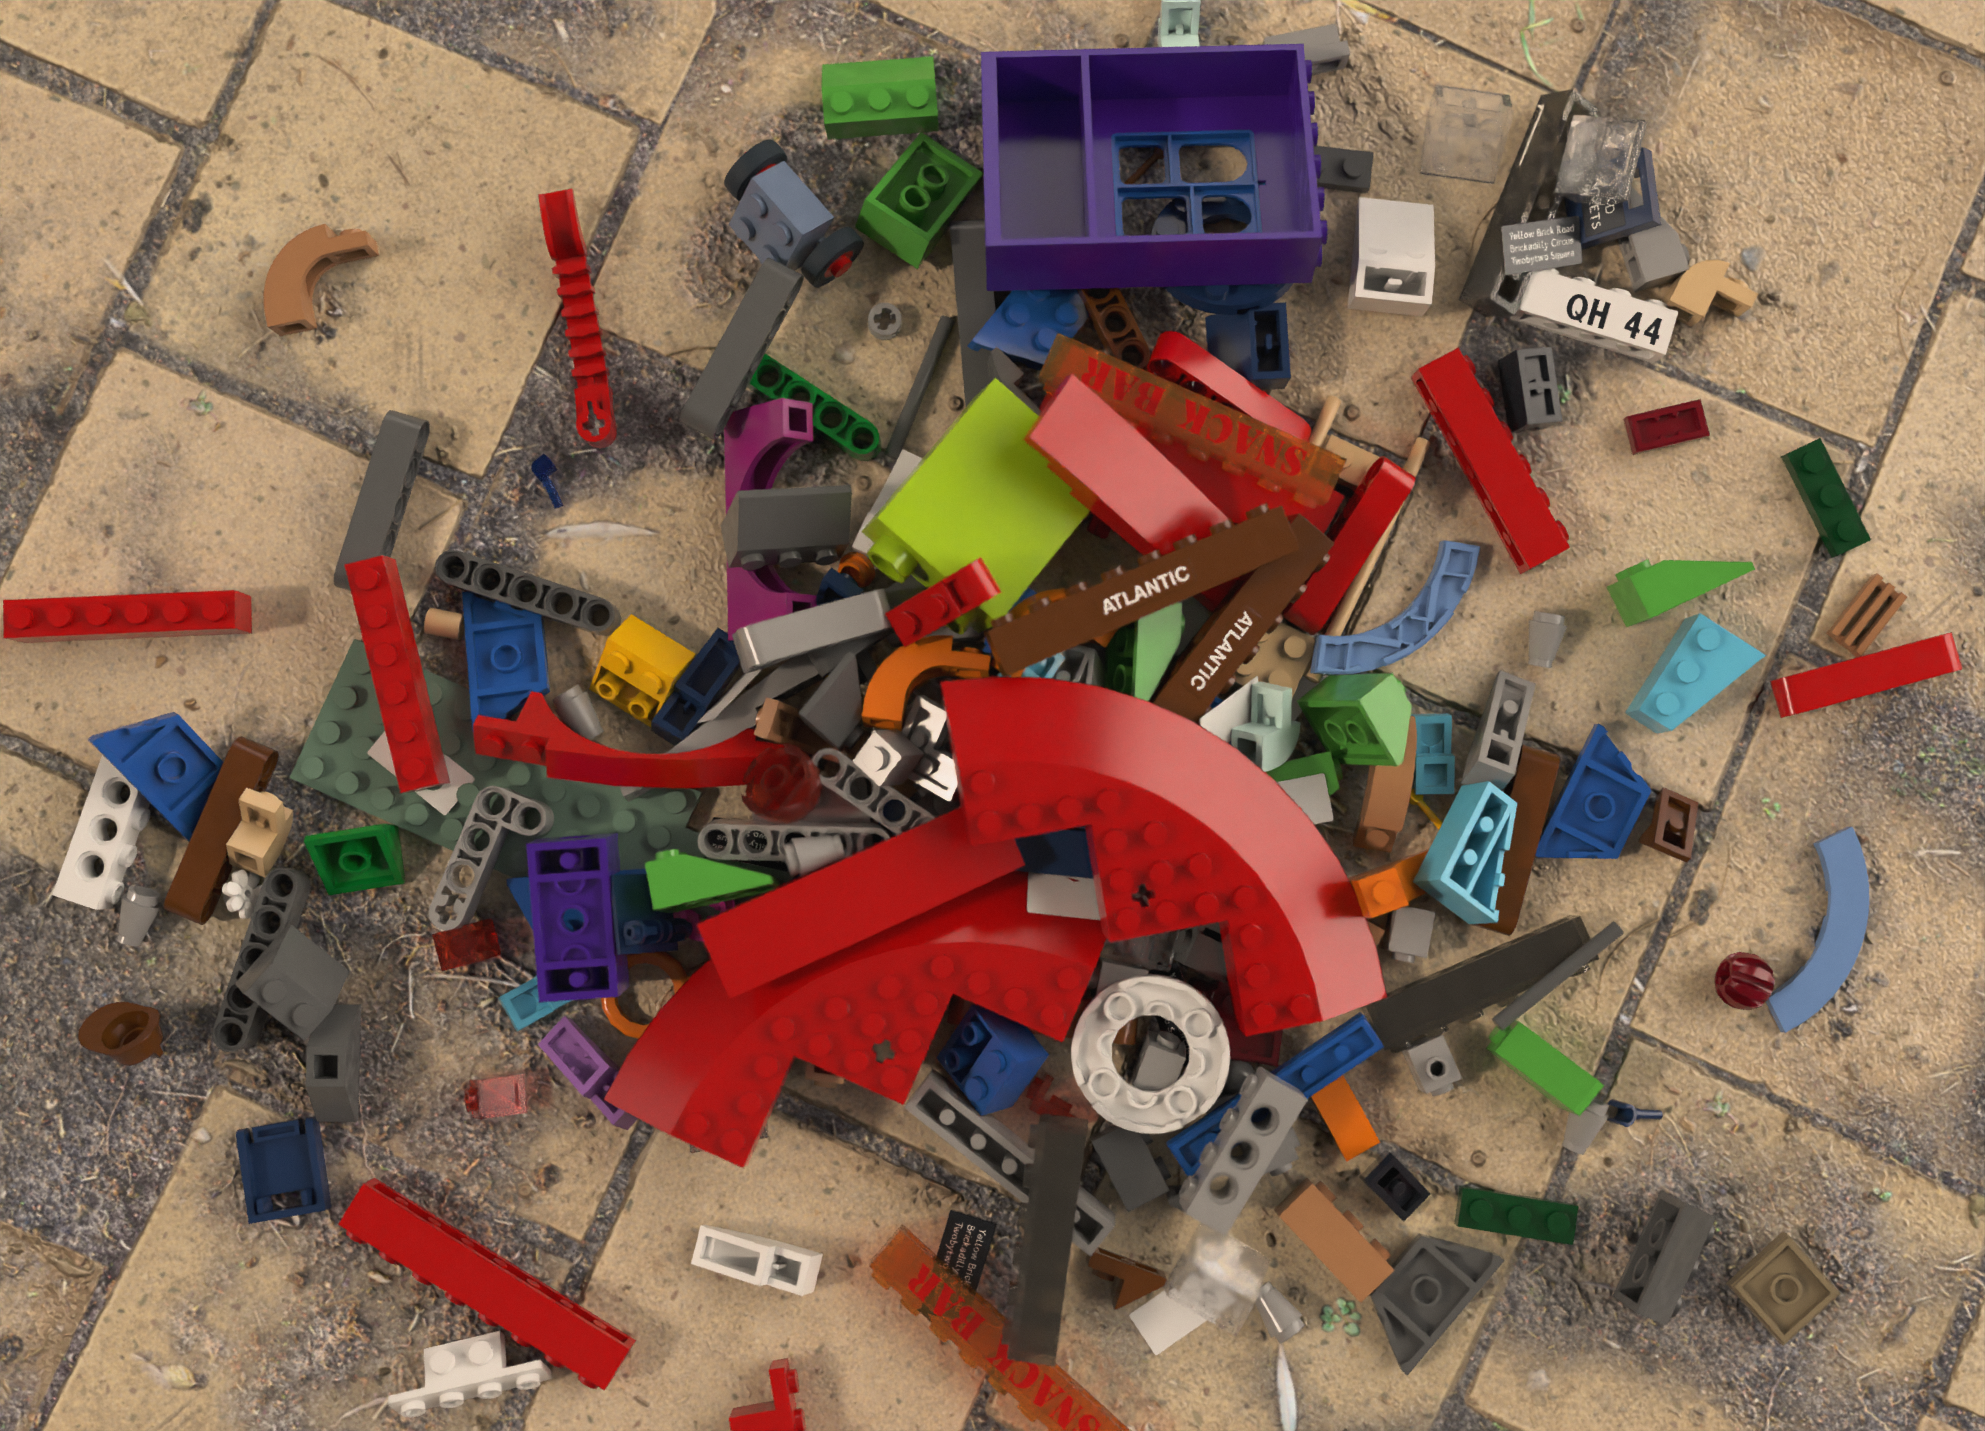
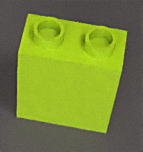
(977, 498)

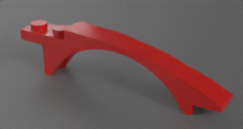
(545, 741)
(776, 1414)

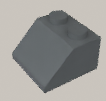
(294, 981)

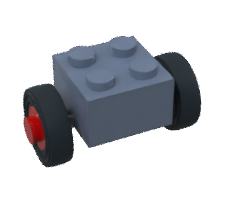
(785, 219)

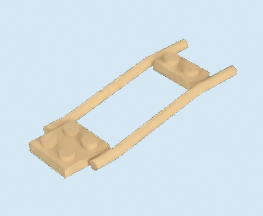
(1286, 651)

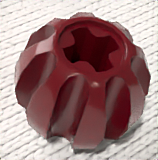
(1744, 981)

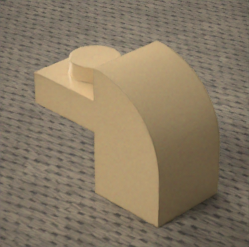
(1704, 286)
(260, 833)

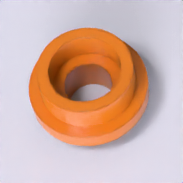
(858, 567)

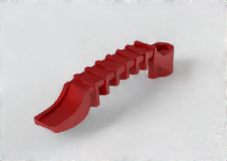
(587, 352)

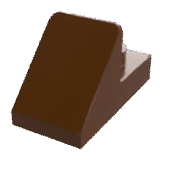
(1672, 825)
(1135, 1277)

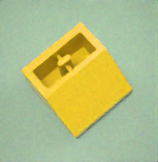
(639, 669)

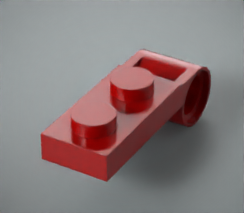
(943, 602)

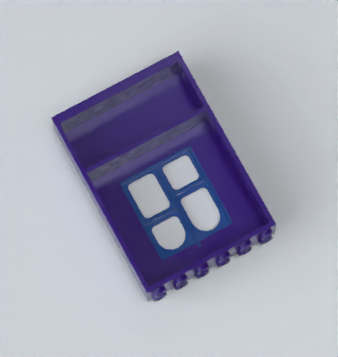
(1056, 171)

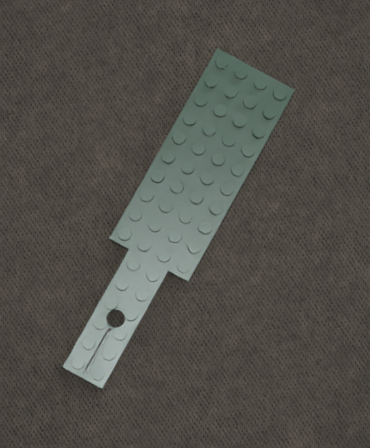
(351, 723)

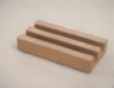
(1886, 591)

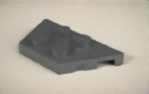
(1428, 1292)

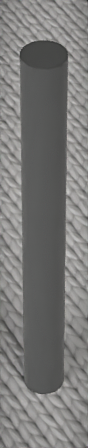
(919, 387)
(1557, 976)

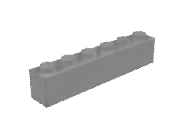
(998, 1152)

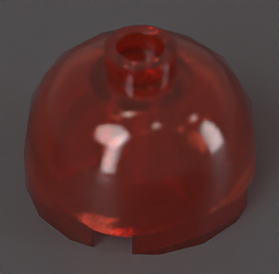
(782, 785)

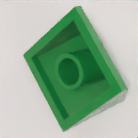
(357, 858)

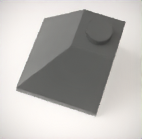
(837, 706)

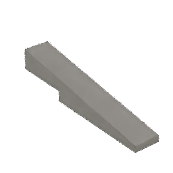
(779, 685)

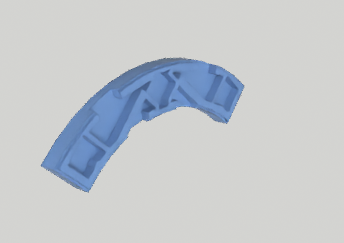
(1411, 627)
(1839, 935)

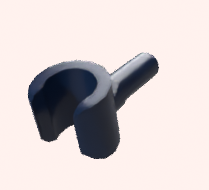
(1628, 1113)

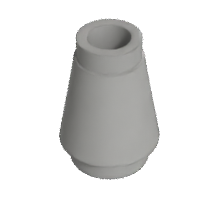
(1545, 637)
(578, 712)
(812, 853)
(137, 914)
(1583, 1129)
(1278, 1313)

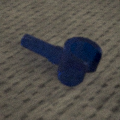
(542, 469)

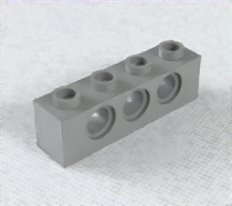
(1221, 1207)

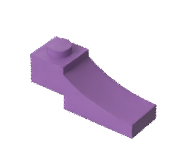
(585, 1067)

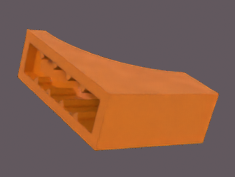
(1388, 885)

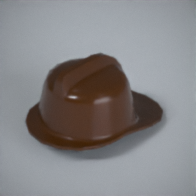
(123, 1032)

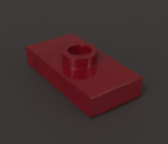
(1666, 427)
(1257, 1048)

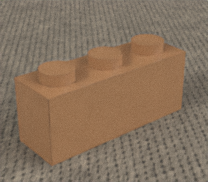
(1335, 1238)

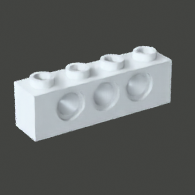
(90, 841)

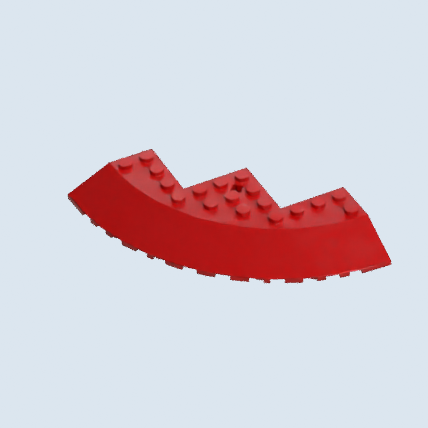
(1180, 818)
(719, 1063)

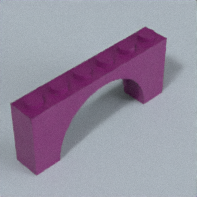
(755, 449)

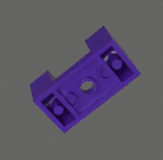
(575, 875)

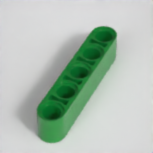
(822, 404)

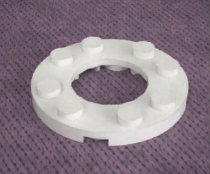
(1145, 1109)

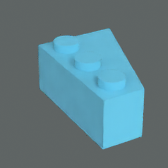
(1690, 673)
(1469, 853)

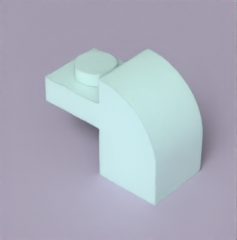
(1179, 23)
(1271, 733)

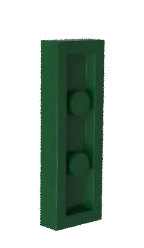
(1826, 498)
(1516, 1215)

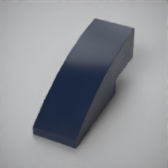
(697, 689)

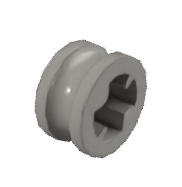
(876, 313)

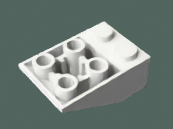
(1392, 257)

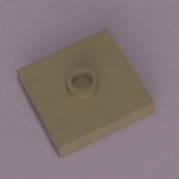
(1783, 1288)

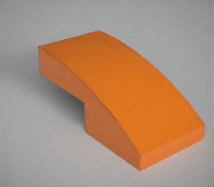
(1344, 1118)

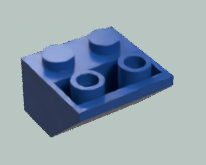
(991, 1059)

